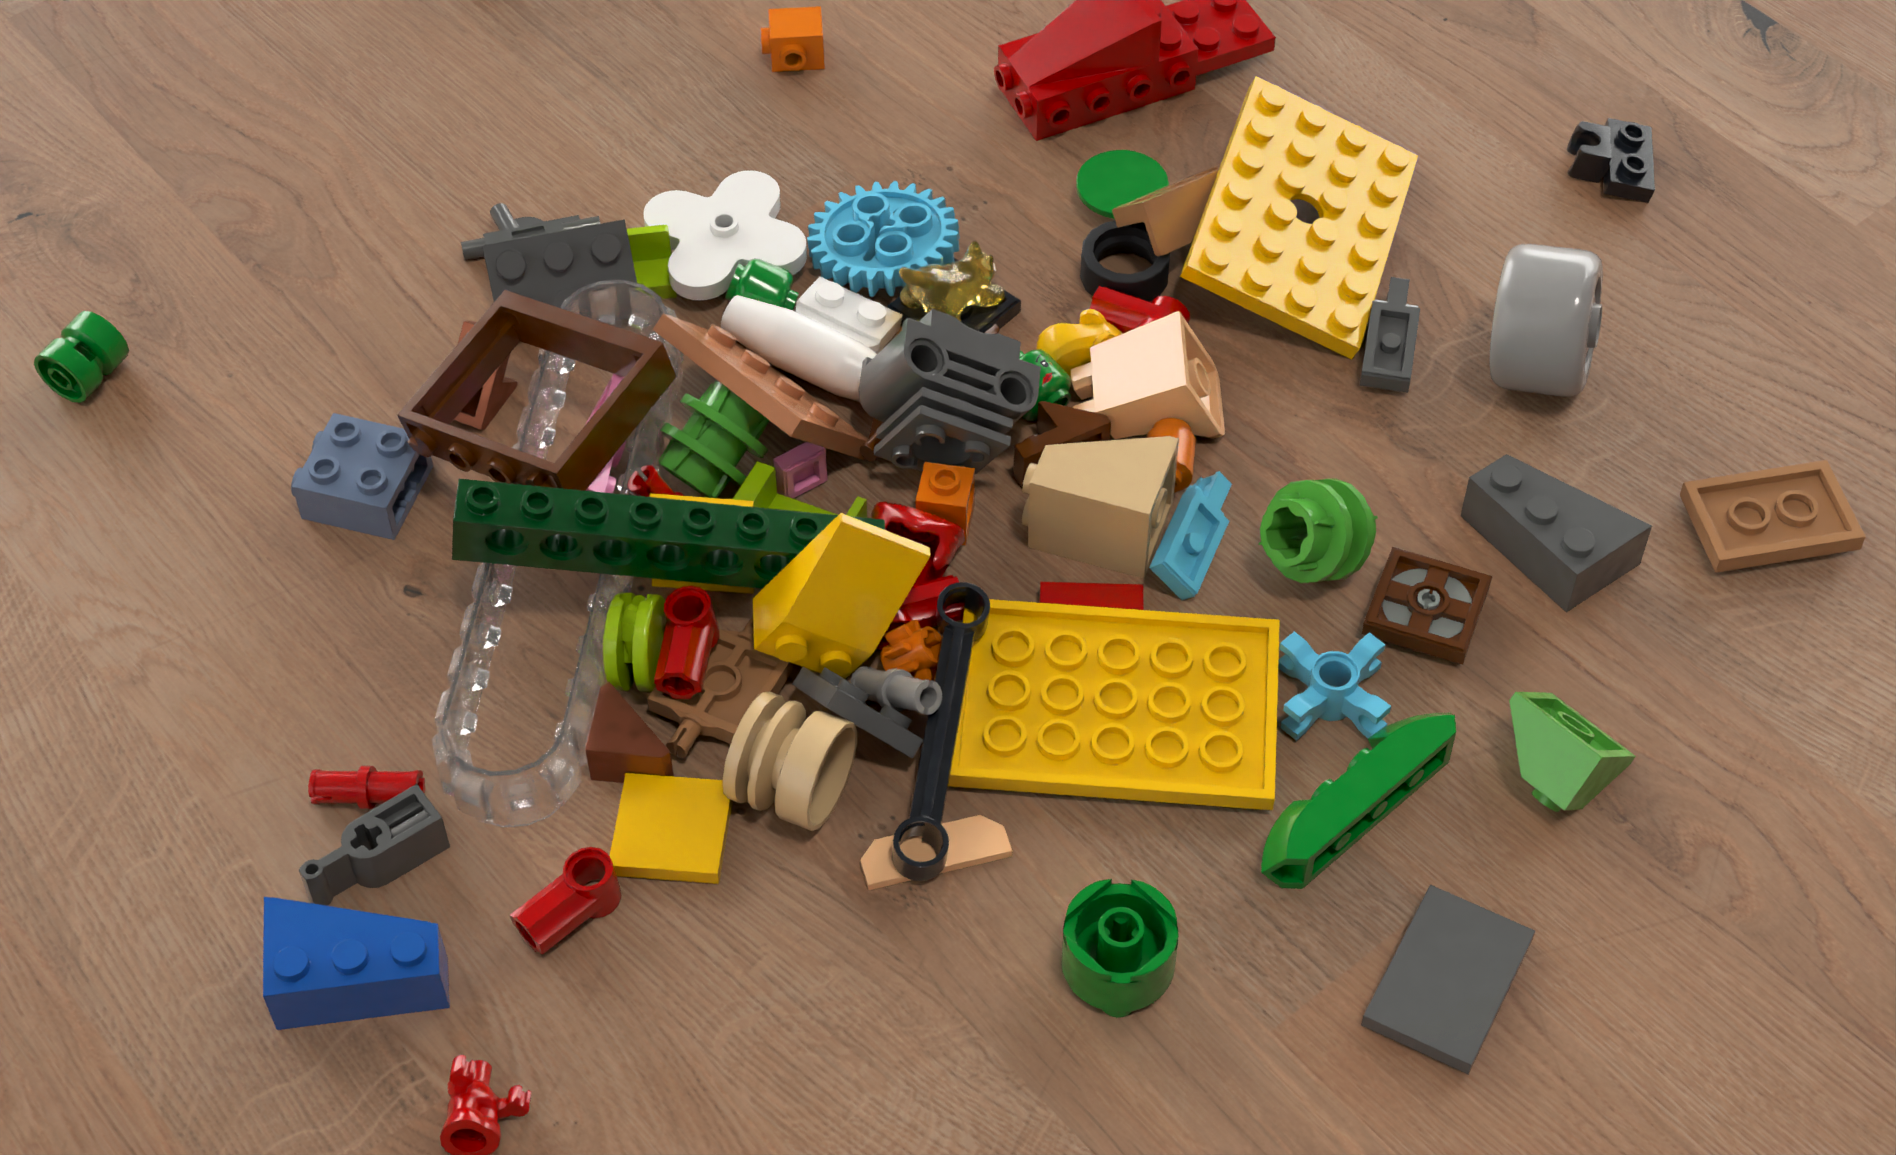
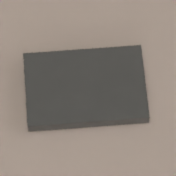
(1448, 979)

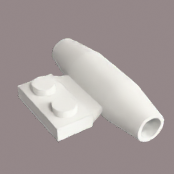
(820, 339)

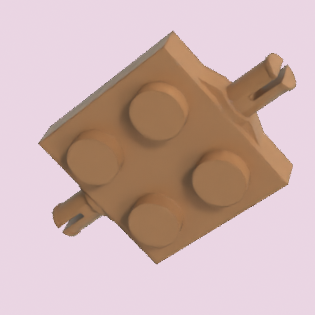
(731, 683)

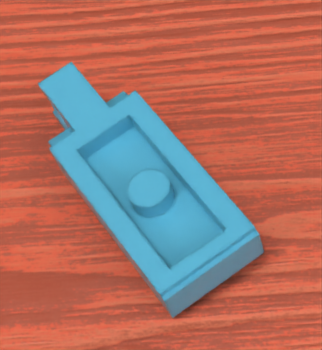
(1192, 536)

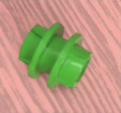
(713, 440)
(1318, 530)

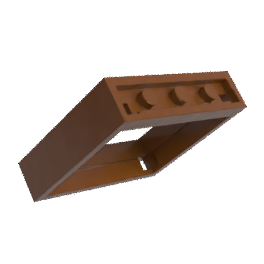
(482, 350)

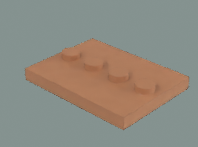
(761, 385)

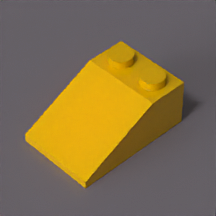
(837, 596)

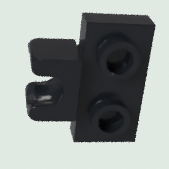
(1616, 152)

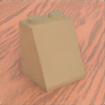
(1102, 501)

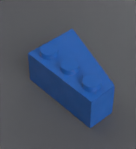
(348, 964)

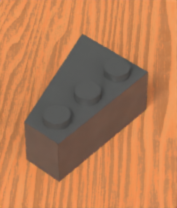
(1552, 530)

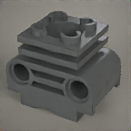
(946, 393)

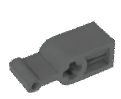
(378, 847)

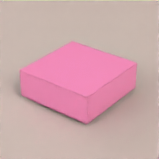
(800, 469)

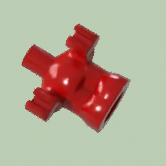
(475, 1109)

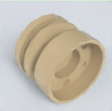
(790, 760)

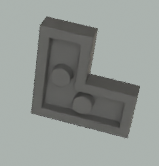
(850, 704)

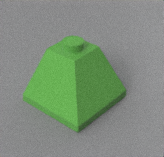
(1563, 751)

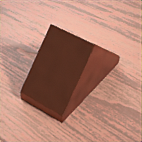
(622, 741)

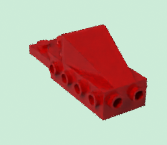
(1121, 57)

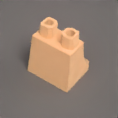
(1152, 377)

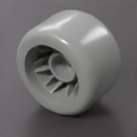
(1546, 319)

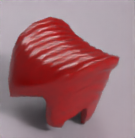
(926, 529)

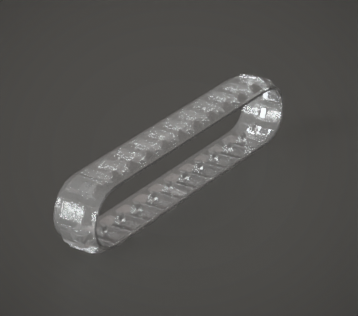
(545, 785)

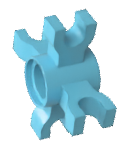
(1330, 670)

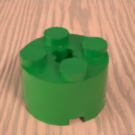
(1119, 945)

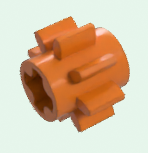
(912, 650)

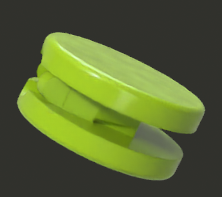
(633, 640)

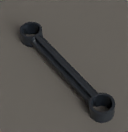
(941, 732)

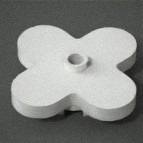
(725, 231)

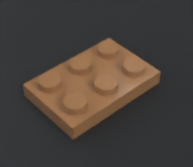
(1771, 516)

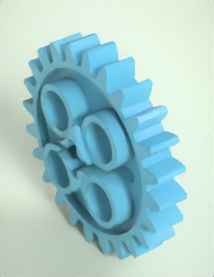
(879, 233)

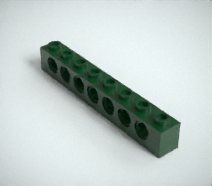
(629, 534)

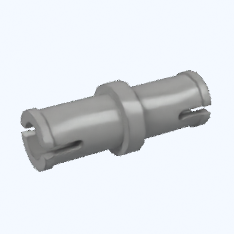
(898, 689)

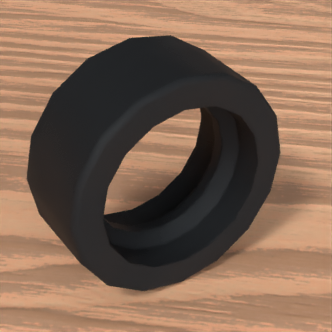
(1128, 239)

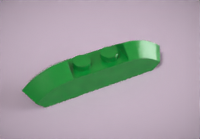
(1344, 810)

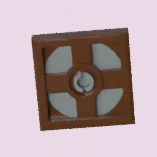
(1427, 605)

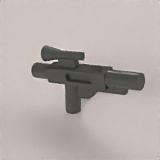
(520, 228)

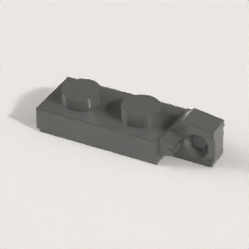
(1391, 340)

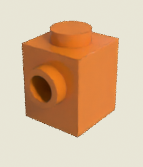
(794, 39)

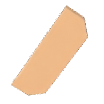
(971, 843)

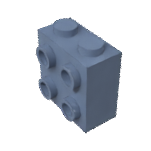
(360, 477)

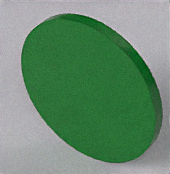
(1118, 178)

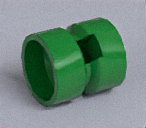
(80, 358)

